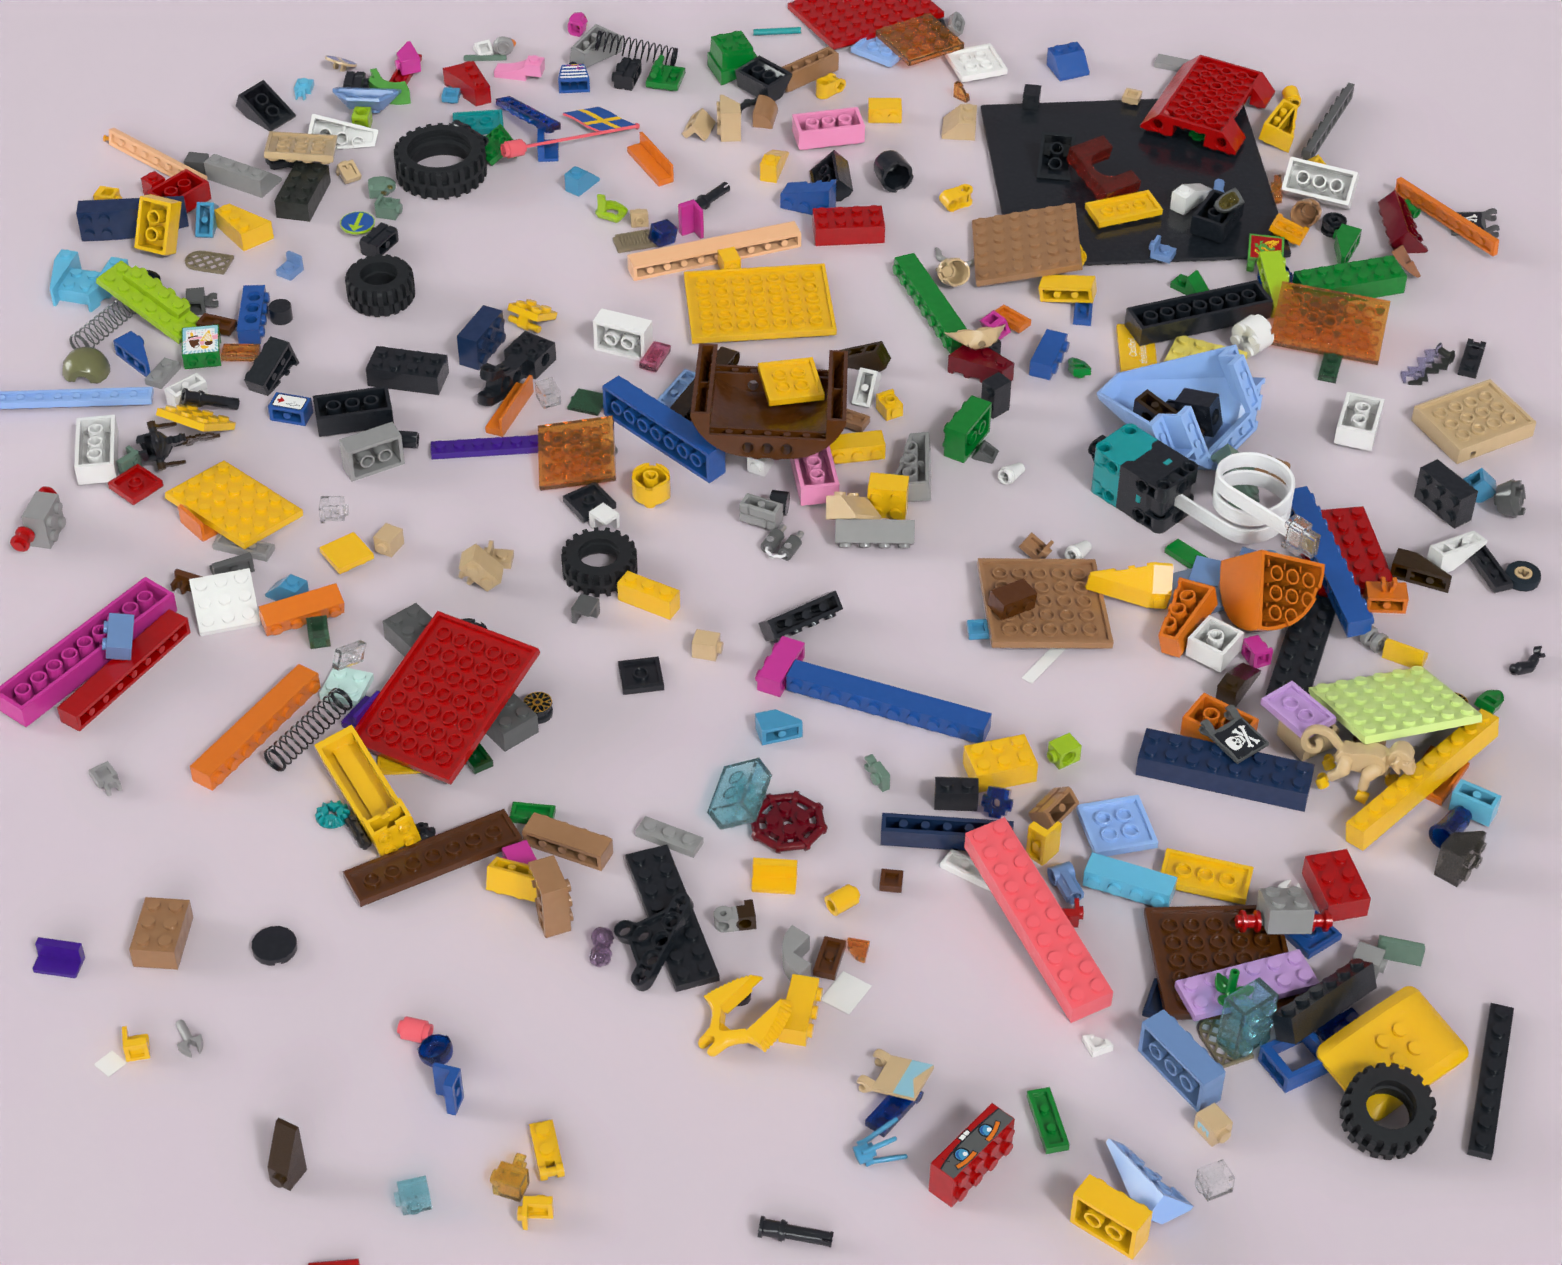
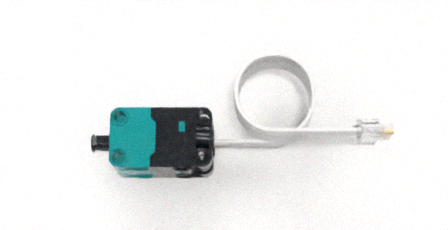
(1156, 482)

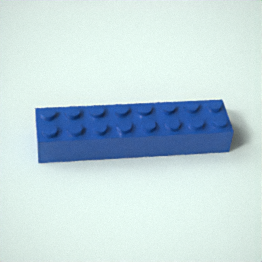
(662, 428)

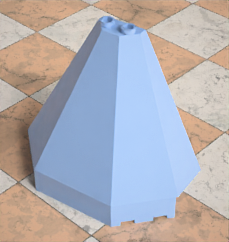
(1211, 371)

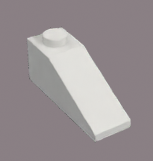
(1188, 197)
(1454, 551)

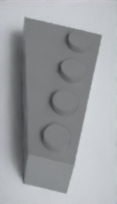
(917, 465)

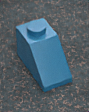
(579, 181)
(205, 219)
(1483, 483)
(287, 587)
(777, 726)

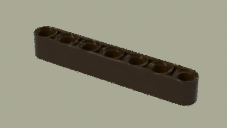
(683, 403)

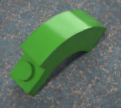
(377, 81)

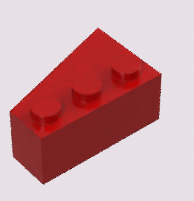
(470, 81)

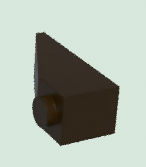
(868, 356)
(1418, 570)
(1236, 683)
(286, 1155)

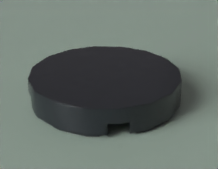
(274, 945)

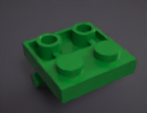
(665, 76)
(496, 138)

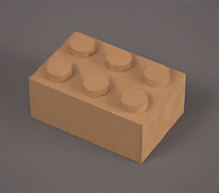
(161, 933)

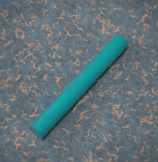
(774, 31)

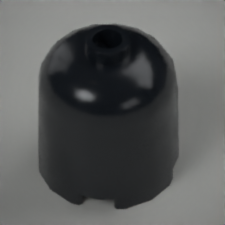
(893, 171)

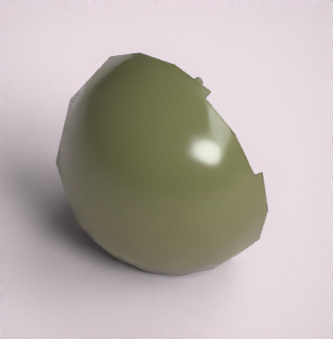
(86, 363)

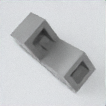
(794, 947)

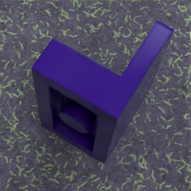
(358, 711)
(58, 957)

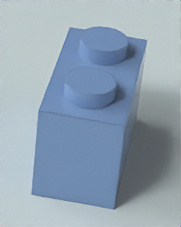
(119, 636)

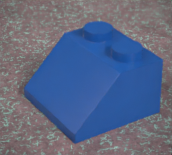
(1067, 61)

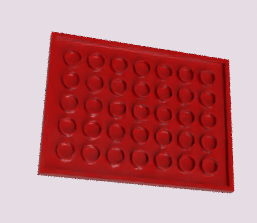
(848, 21)
(445, 696)

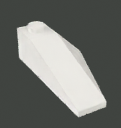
(348, 134)

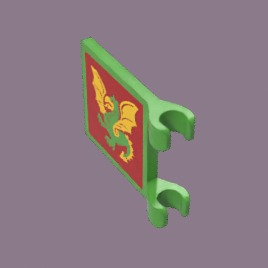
(1260, 243)

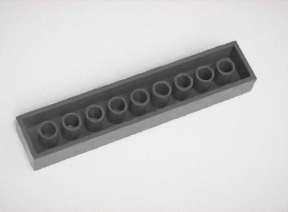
(515, 720)

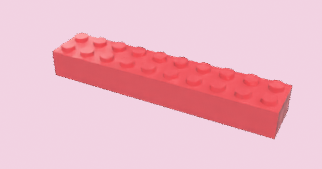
(1038, 920)

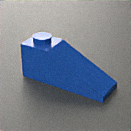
(131, 350)

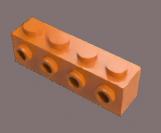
(293, 611)

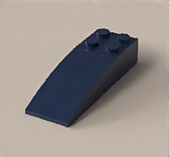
(114, 218)

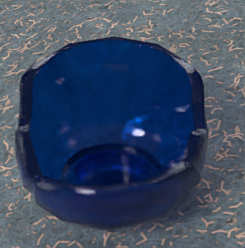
(435, 1049)

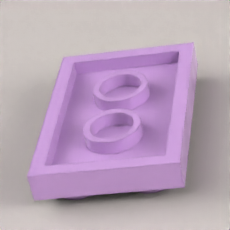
(1297, 708)

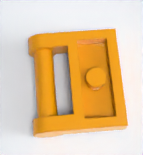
(1291, 231)

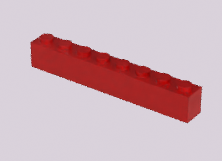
(119, 674)

